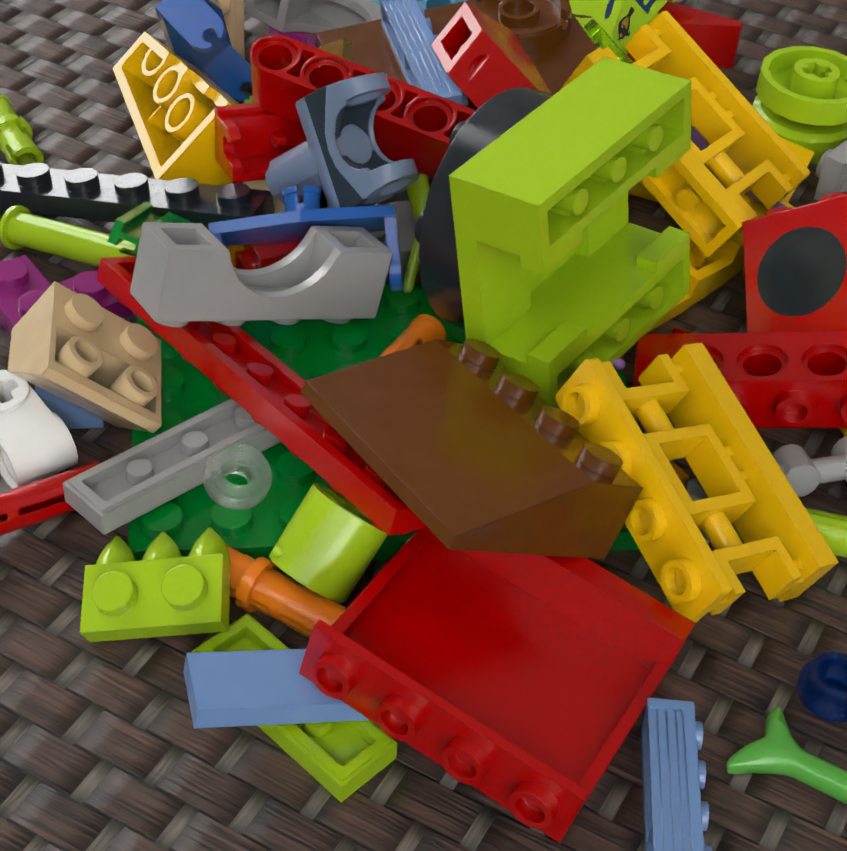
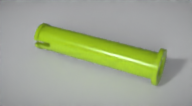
(23, 229)

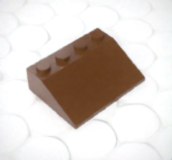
(478, 451)

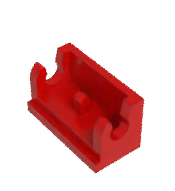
(250, 139)

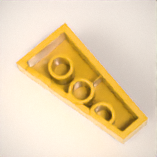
(172, 111)

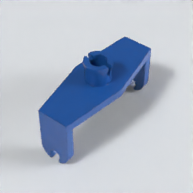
(200, 36)
(299, 217)

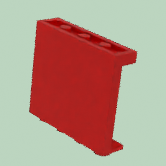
(501, 668)

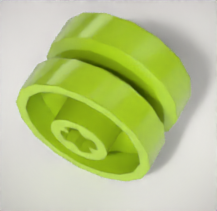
(805, 97)

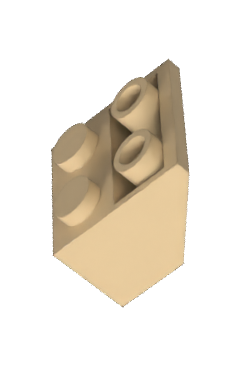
(90, 358)

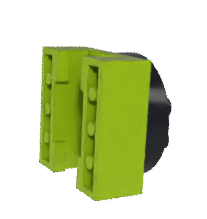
(533, 224)

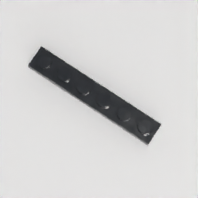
(106, 197)

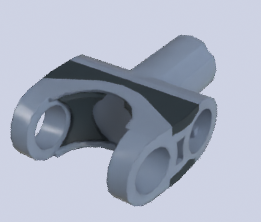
(342, 147)

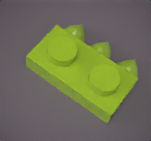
(159, 593)

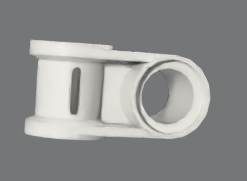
(31, 436)

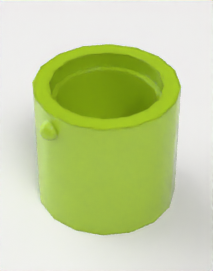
(327, 544)

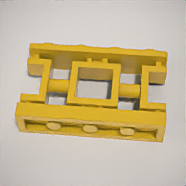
(741, 149)
(731, 466)

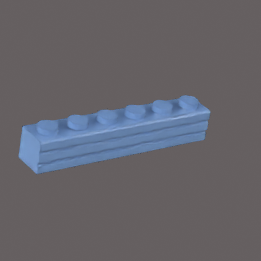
(411, 42)
(673, 777)

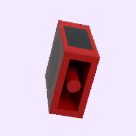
(797, 267)

